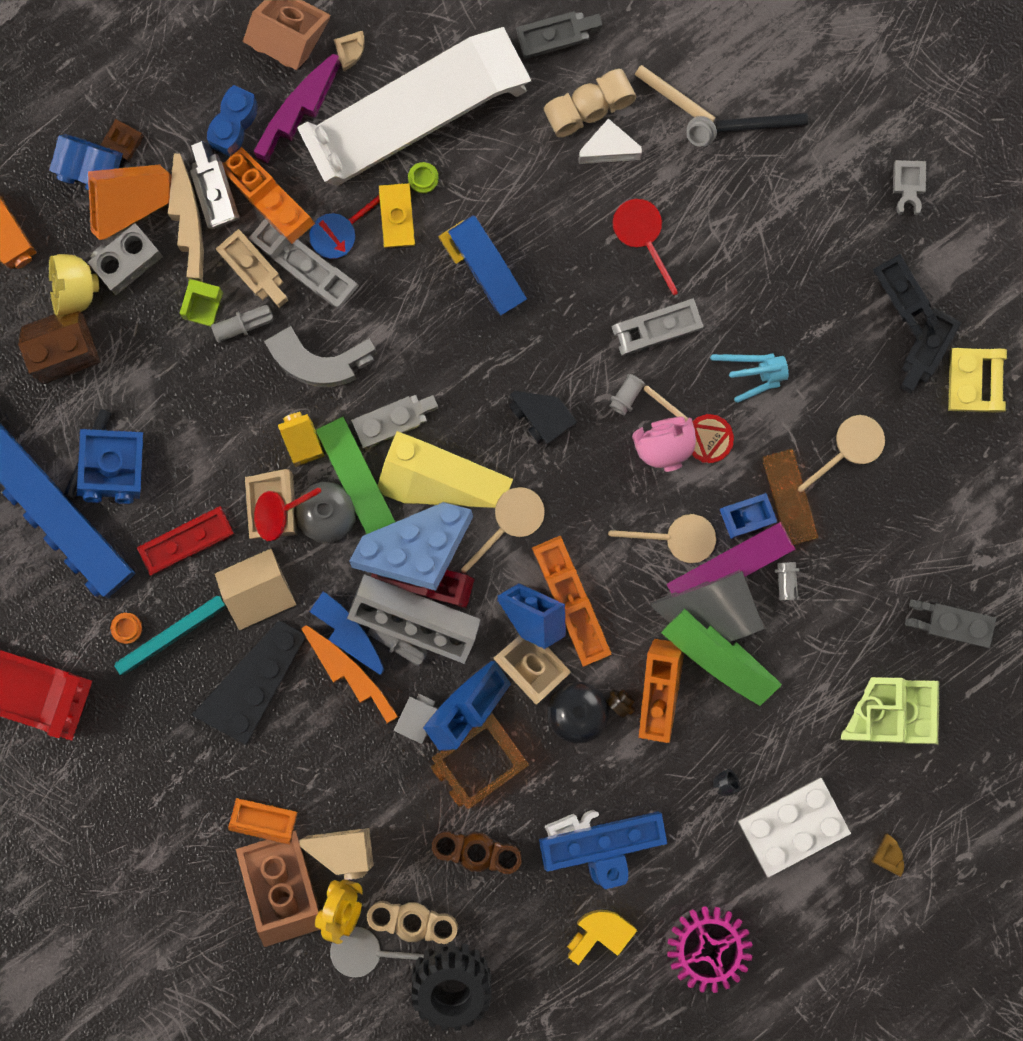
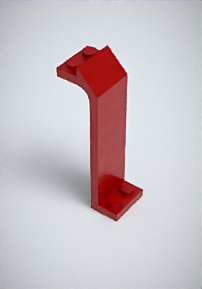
(41, 695)

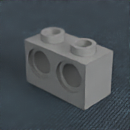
(130, 265)

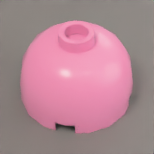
(666, 443)

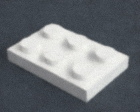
(794, 827)

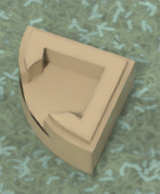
(350, 49)

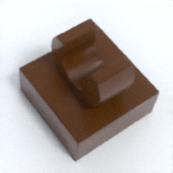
(122, 139)

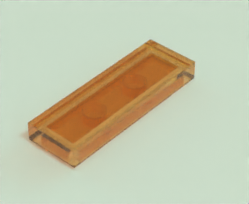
(790, 503)

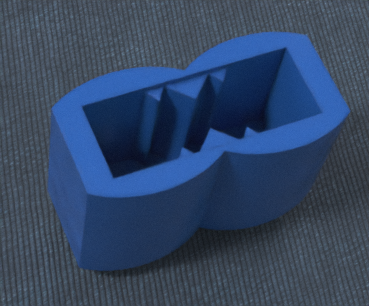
(236, 115)
(76, 157)

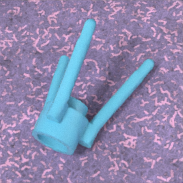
(771, 370)

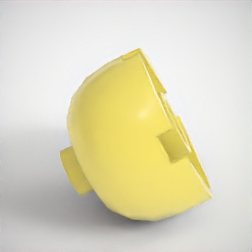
(71, 284)

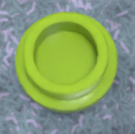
(423, 177)

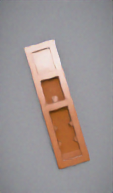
(568, 589)
(340, 665)

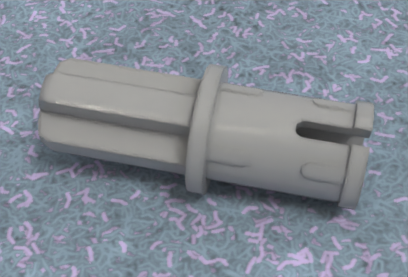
(242, 323)
(409, 651)

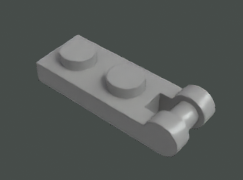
(658, 326)

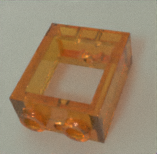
(458, 793)

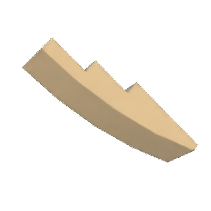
(184, 208)

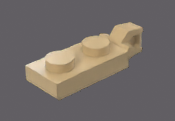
(252, 267)

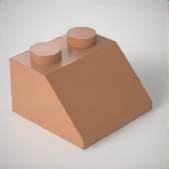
(286, 30)

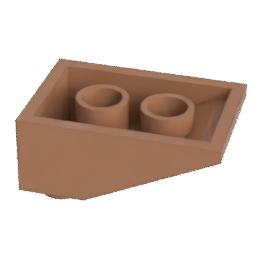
(278, 889)

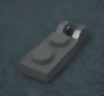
(954, 624)

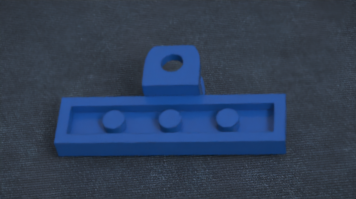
(604, 847)

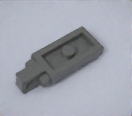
(556, 33)

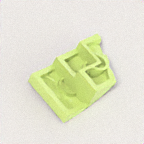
(896, 712)

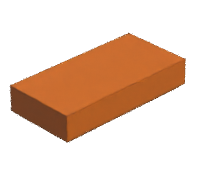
(262, 821)

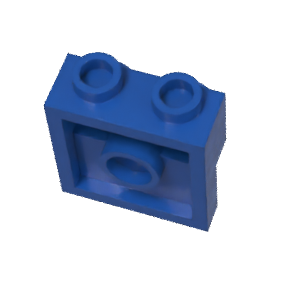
(109, 465)

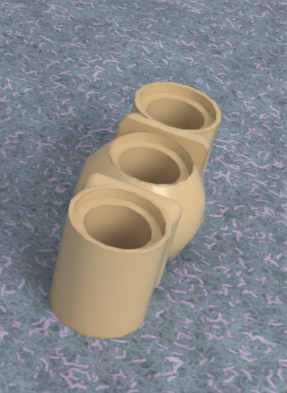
(590, 103)
(397, 926)

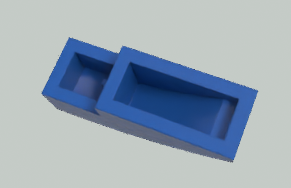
(487, 265)
(347, 633)
(467, 707)

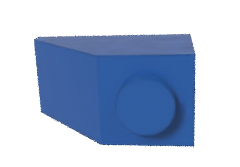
(534, 615)

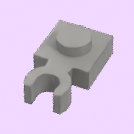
(909, 180)

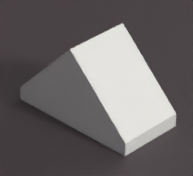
(609, 145)

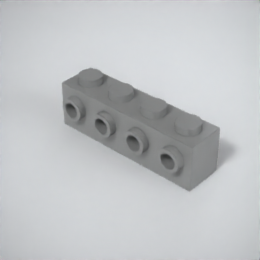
(414, 619)

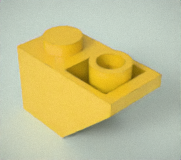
(300, 438)

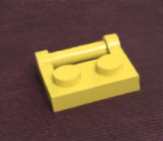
(966, 380)

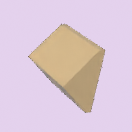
(278, 481)
(254, 589)
(532, 668)

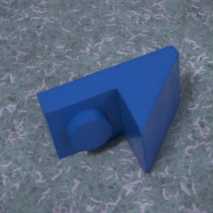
(748, 515)

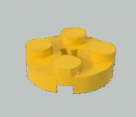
(340, 911)

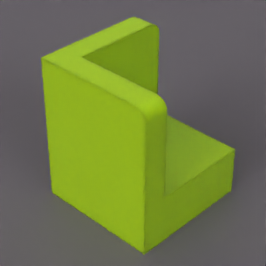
(201, 302)

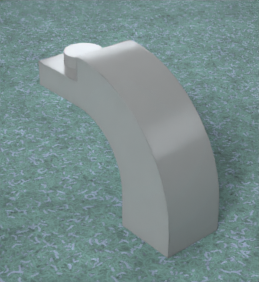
(314, 369)

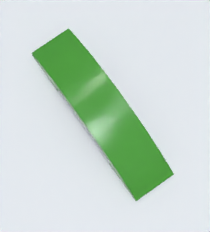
(355, 475)

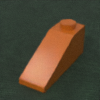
(660, 690)

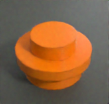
(126, 628)

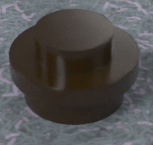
(621, 702)

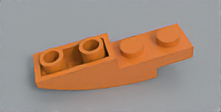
(267, 196)

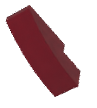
(452, 589)

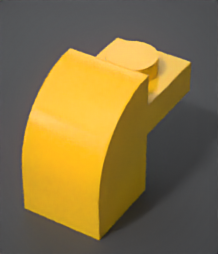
(602, 926)

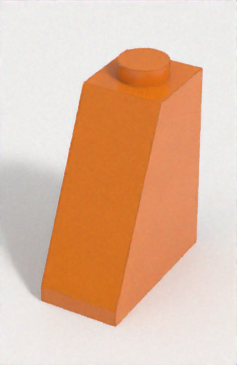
(125, 196)
(14, 244)

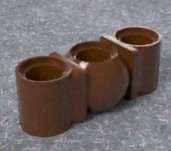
(461, 856)

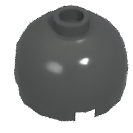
(326, 515)

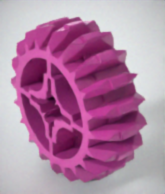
(696, 956)

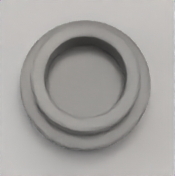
(701, 131)

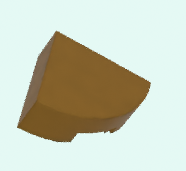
(889, 856)

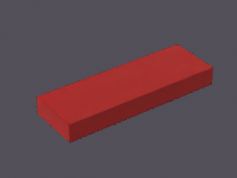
(185, 541)

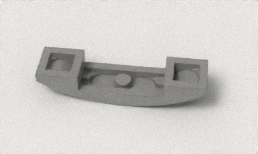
(304, 265)

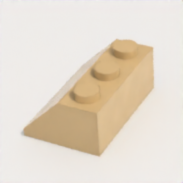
(342, 851)

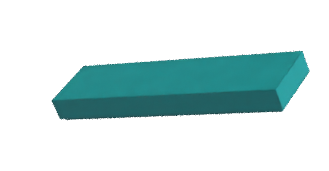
(170, 635)

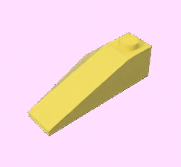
(429, 475)

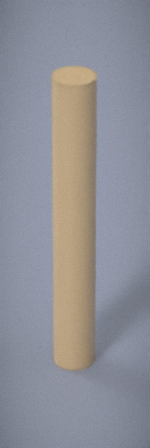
(671, 93)

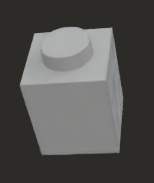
(414, 717)

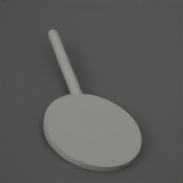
(361, 953)

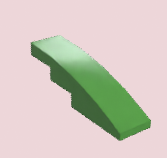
(721, 659)

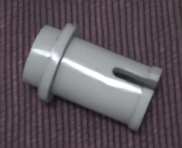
(627, 394)
(787, 581)

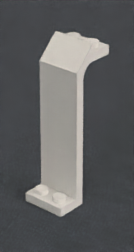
(415, 105)

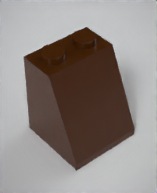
(57, 346)

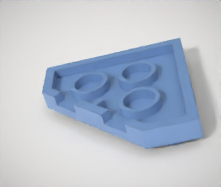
(416, 547)

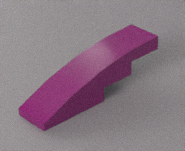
(303, 100)
(746, 557)

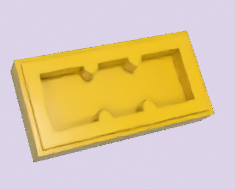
(396, 215)

